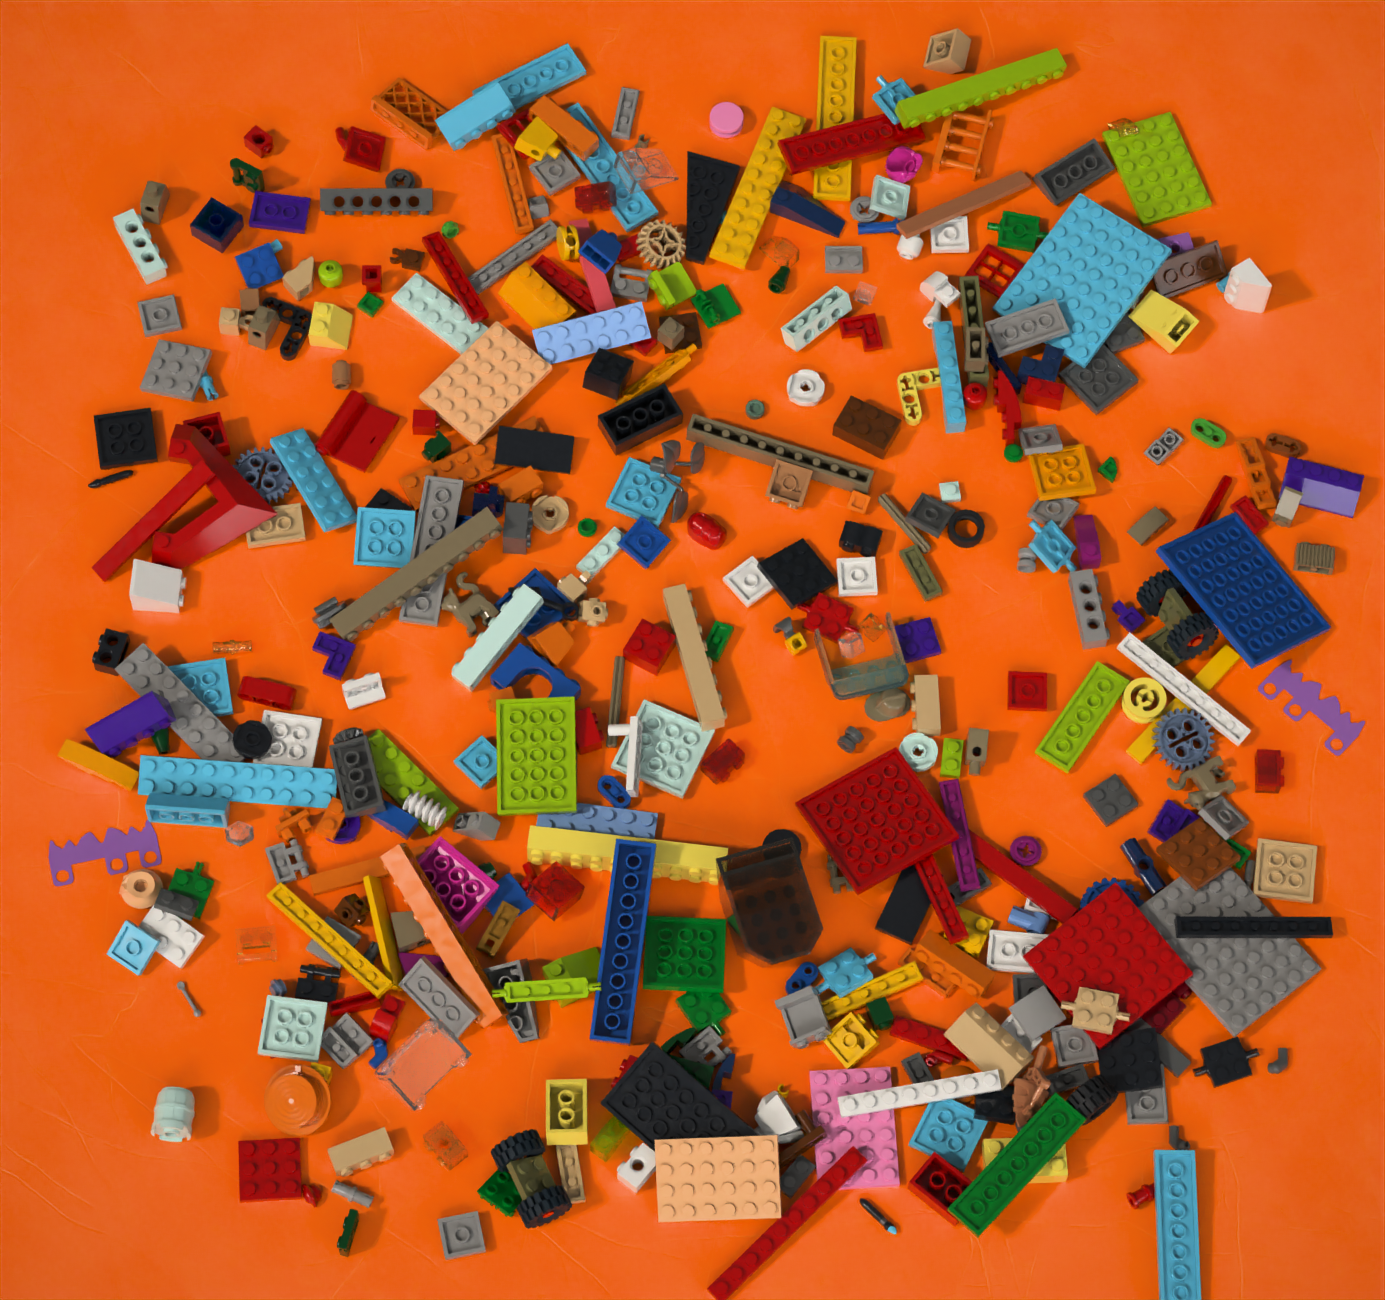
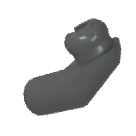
(1279, 1064)
(1174, 1140)

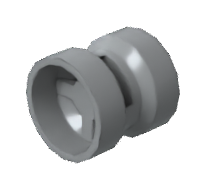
(1026, 560)

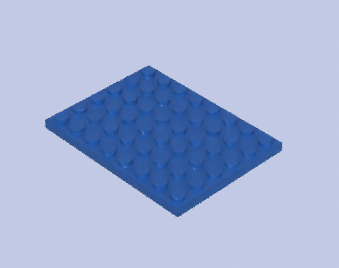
(1243, 589)

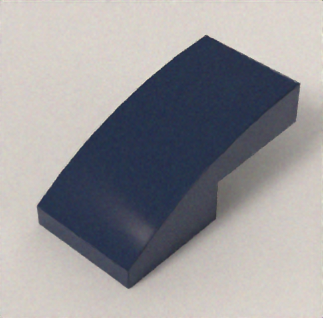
(724, 1071)

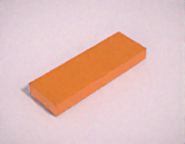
(930, 977)

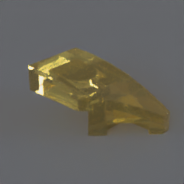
(1123, 126)

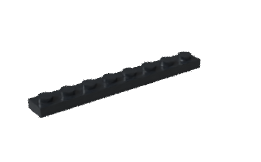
(1253, 927)

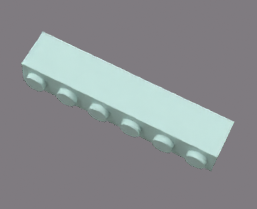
(497, 637)

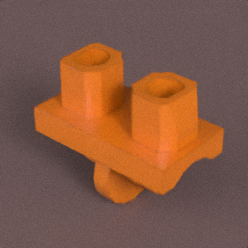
(291, 821)

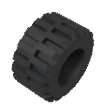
(1093, 1098)

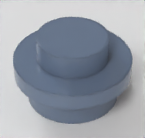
(277, 988)

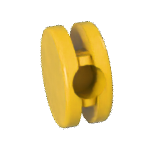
(568, 242)

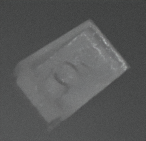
(644, 169)

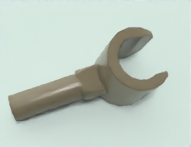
(641, 144)

